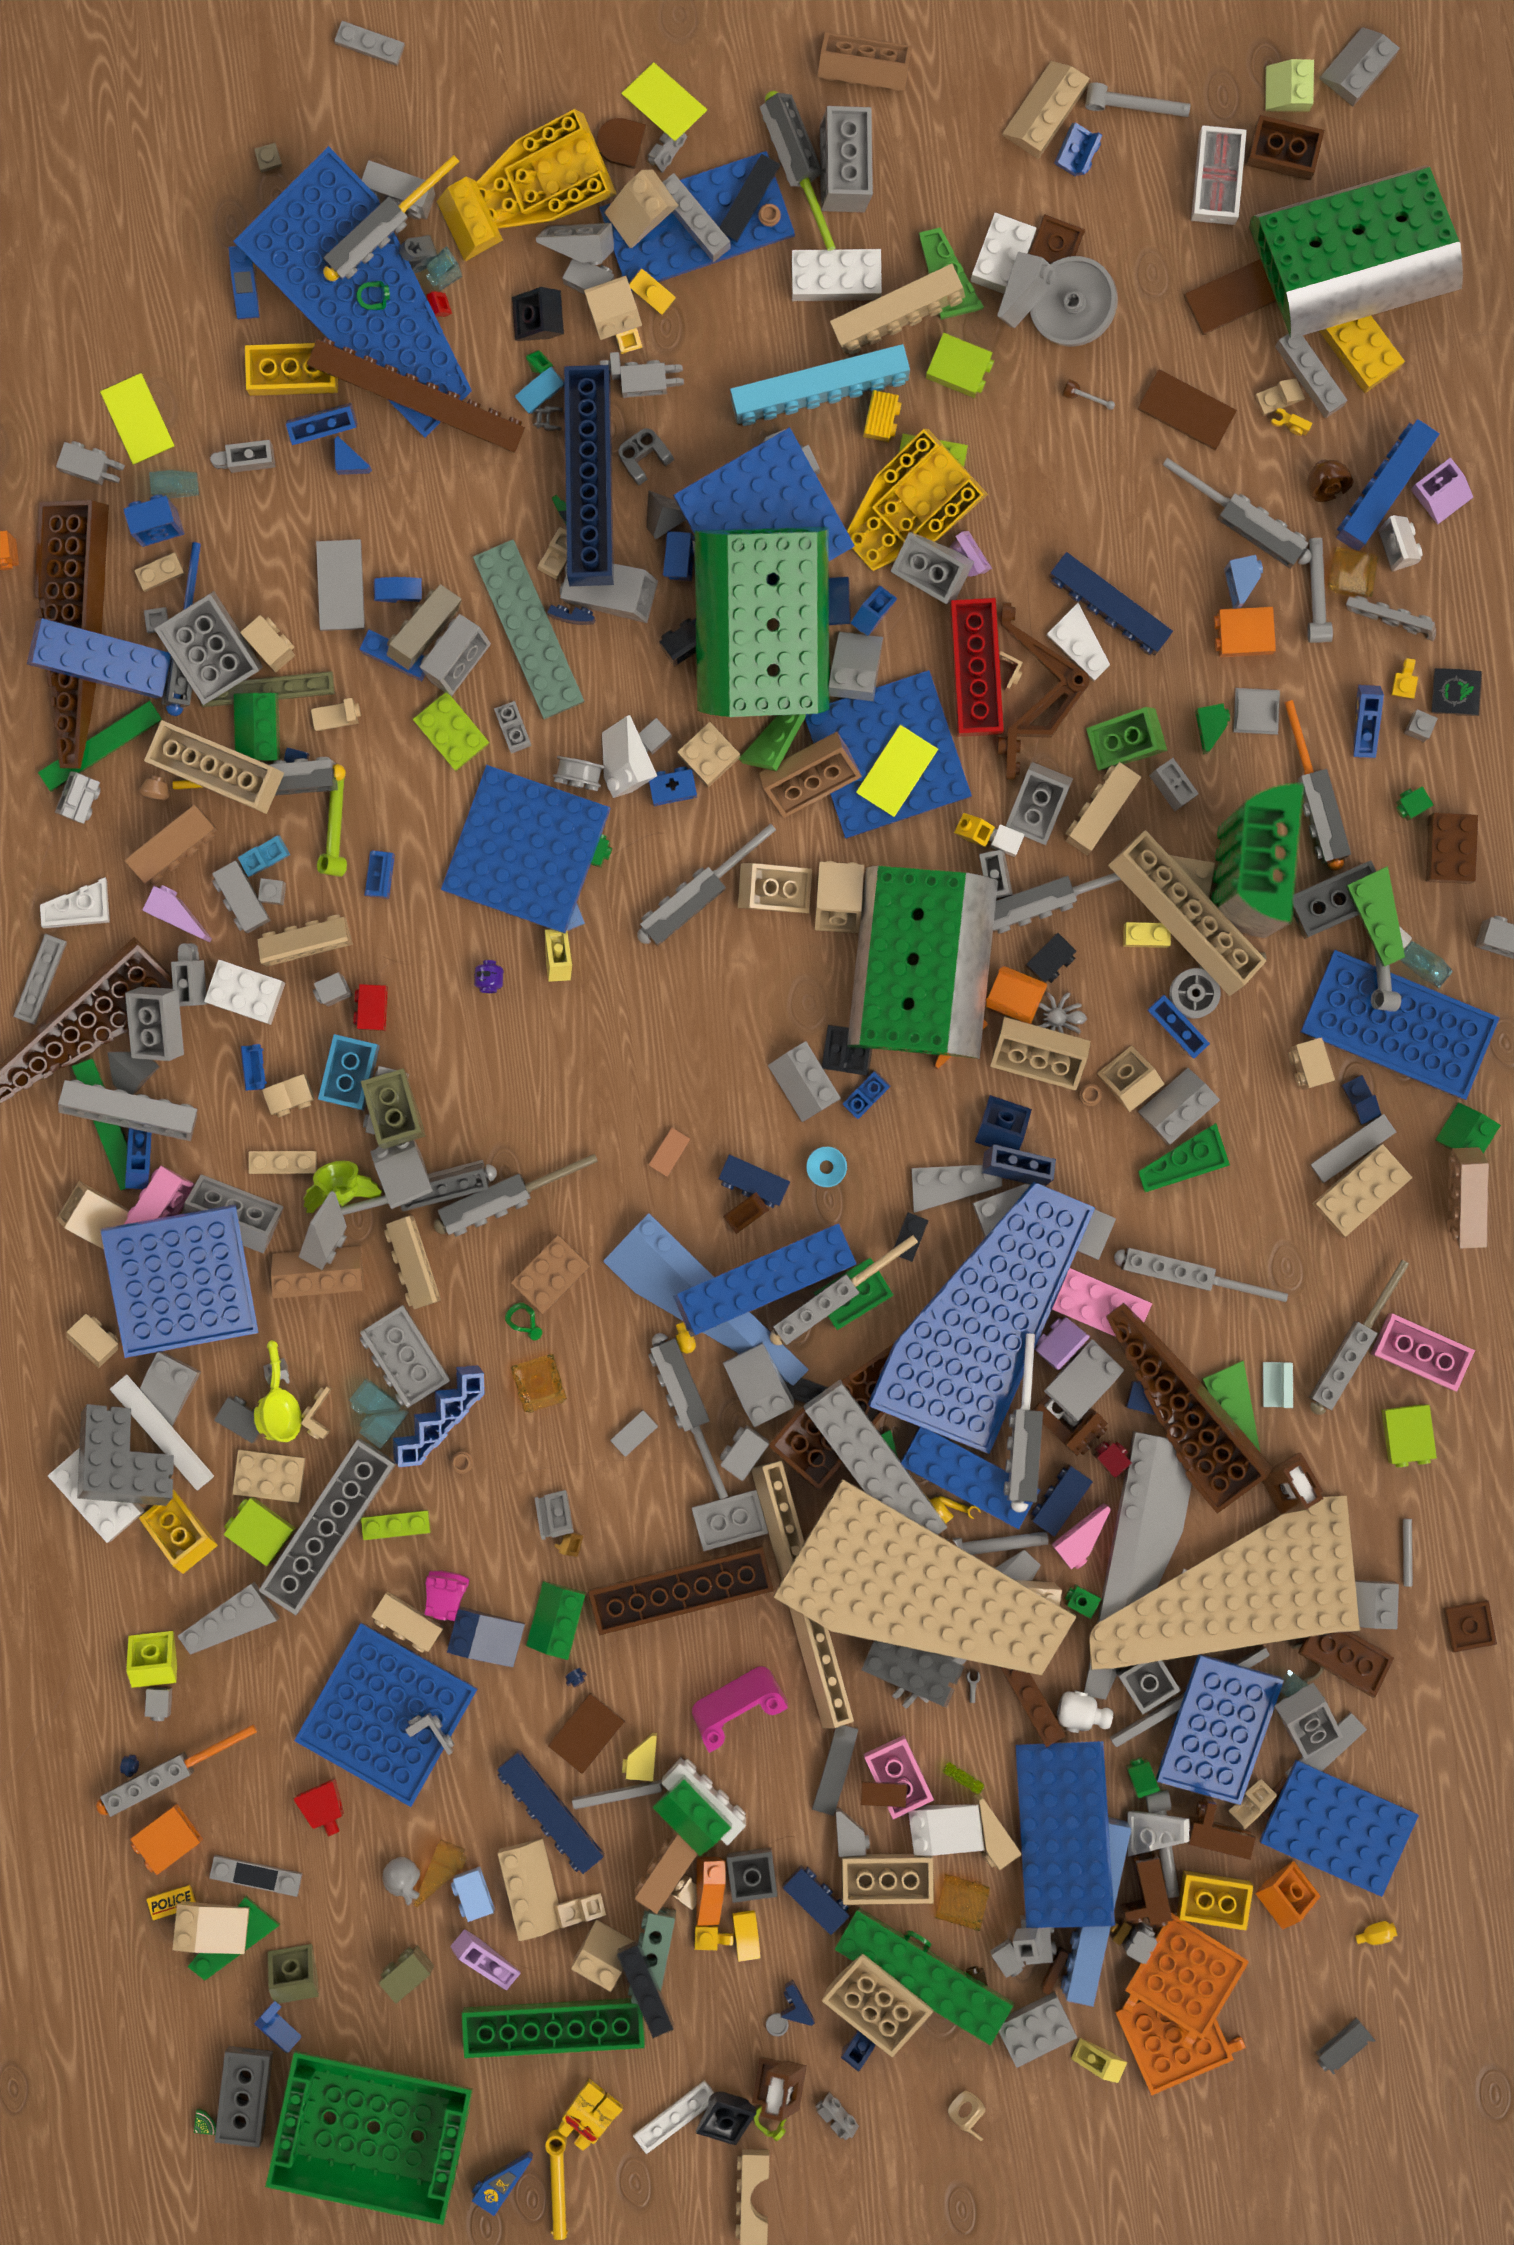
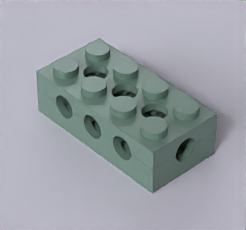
(658, 1945)

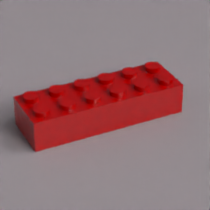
(976, 667)

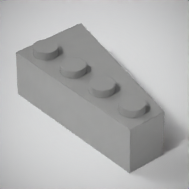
(233, 1618)

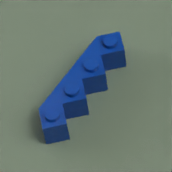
(433, 1427)

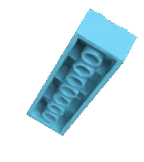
(820, 385)

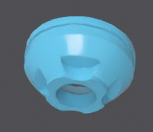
(839, 1166)

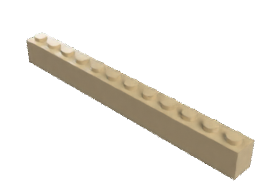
(812, 1637)

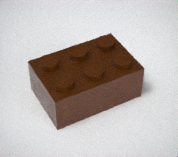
(1285, 147)
(1452, 848)

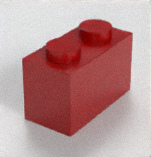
(371, 1007)

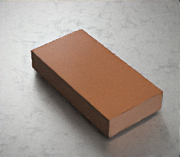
(669, 1152)

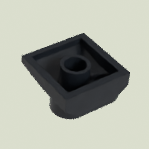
(726, 2117)

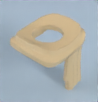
(968, 2122)

